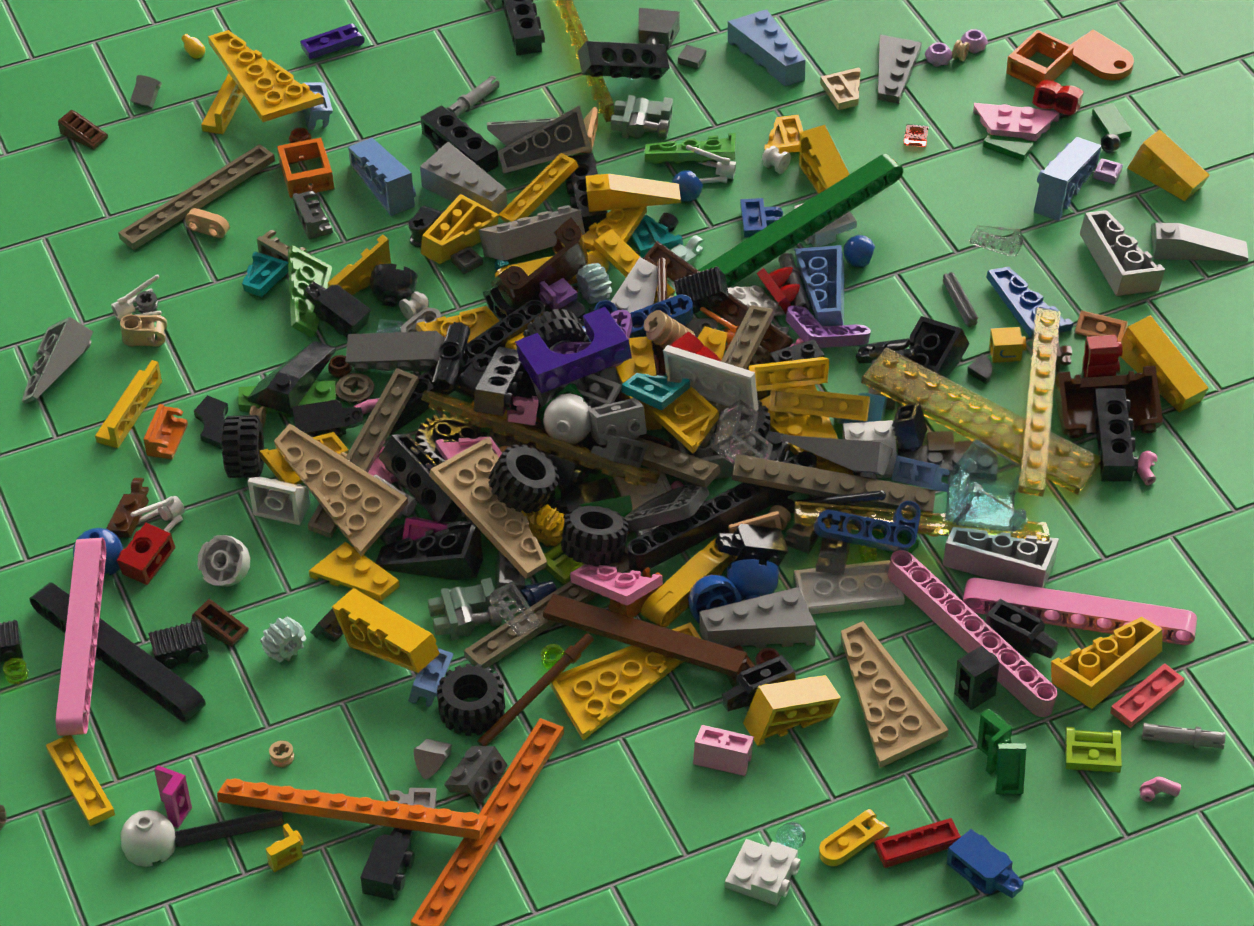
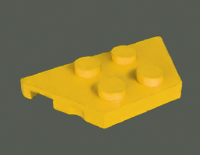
(687, 418)

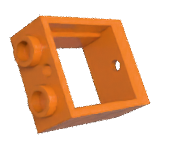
(1032, 73)
(298, 182)

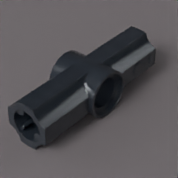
(451, 357)

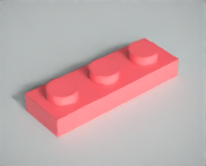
(1147, 695)

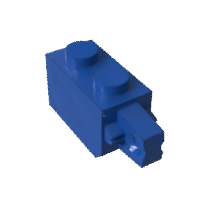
(983, 865)

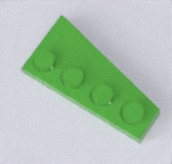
(671, 151)
(302, 272)
(319, 392)

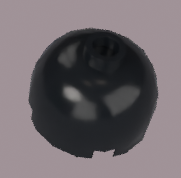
(392, 284)

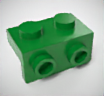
(992, 731)

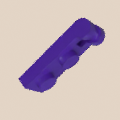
(332, 41)

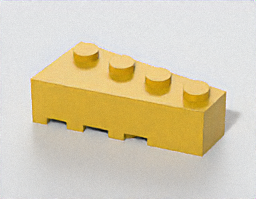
(1148, 345)
(641, 362)
(383, 632)
(1108, 663)

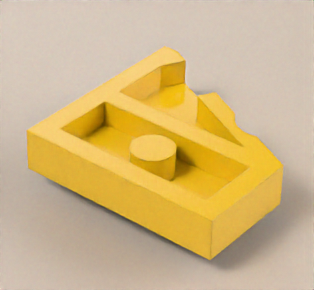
(786, 134)

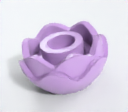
(976, 39)
(938, 54)

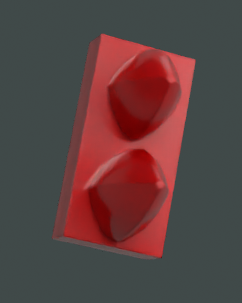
(774, 281)

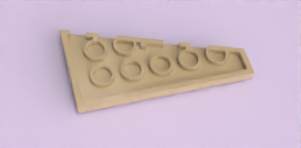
(467, 484)
(349, 495)
(892, 706)

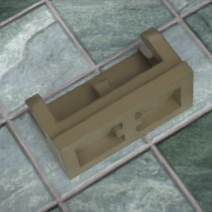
(273, 247)

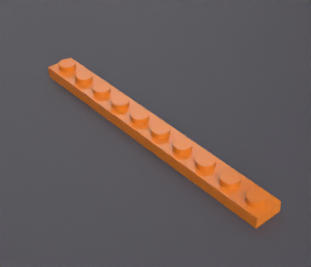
(353, 808)
(499, 809)

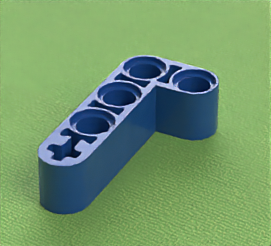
(679, 307)
(866, 525)

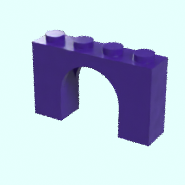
(554, 369)

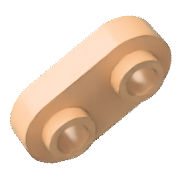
(207, 223)

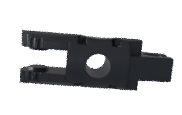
(872, 351)

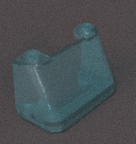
(984, 491)

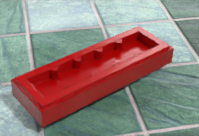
(916, 842)

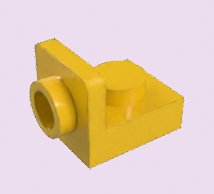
(285, 851)

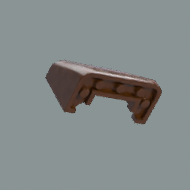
(569, 256)
(1076, 397)

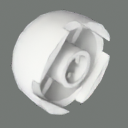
(567, 418)
(223, 561)
(148, 838)

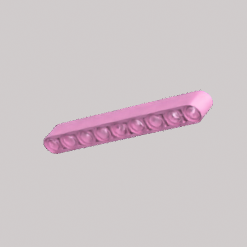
(1080, 610)
(971, 631)
(81, 637)

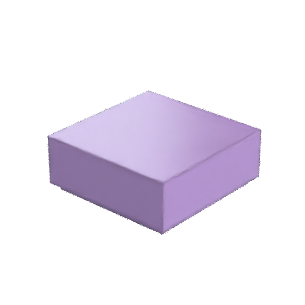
(1108, 171)

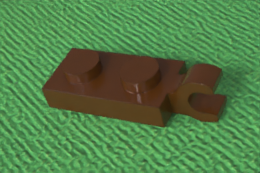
(122, 522)

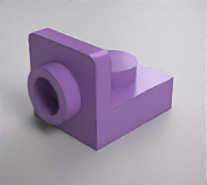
(557, 294)

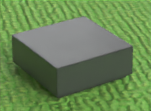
(692, 56)
(466, 260)

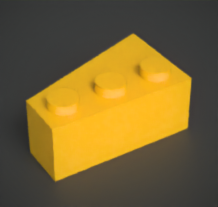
(820, 158)
(1168, 166)
(456, 229)

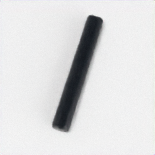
(229, 828)

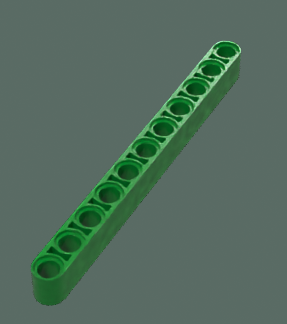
(807, 219)

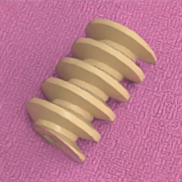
(663, 329)

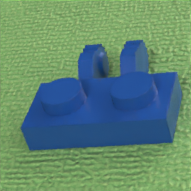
(756, 216)

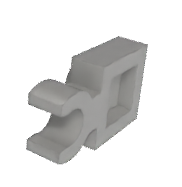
(416, 796)

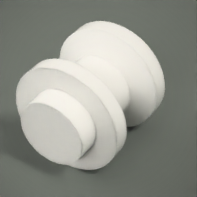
(772, 158)
(416, 304)

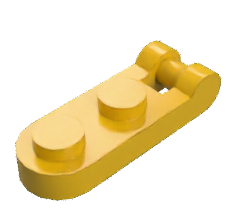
(852, 838)

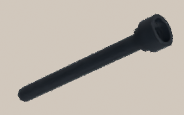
(836, 500)

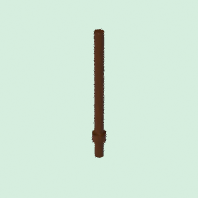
(662, 295)
(571, 656)

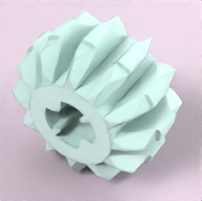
(594, 283)
(283, 639)

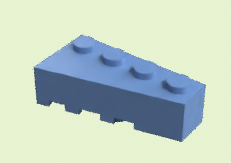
(768, 45)

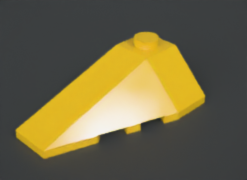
(622, 192)

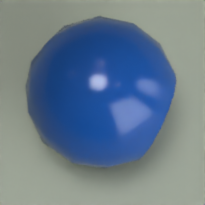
(689, 185)
(859, 250)

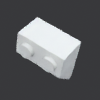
(874, 431)
(278, 499)

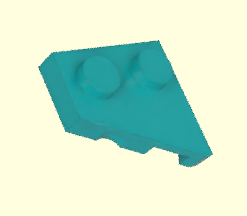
(650, 232)
(264, 273)
(654, 389)

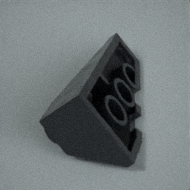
(938, 345)
(293, 379)
(441, 554)

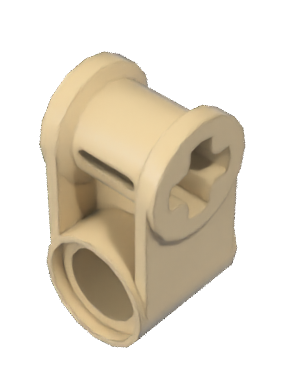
(141, 331)

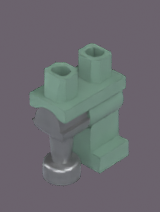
(642, 116)
(463, 610)

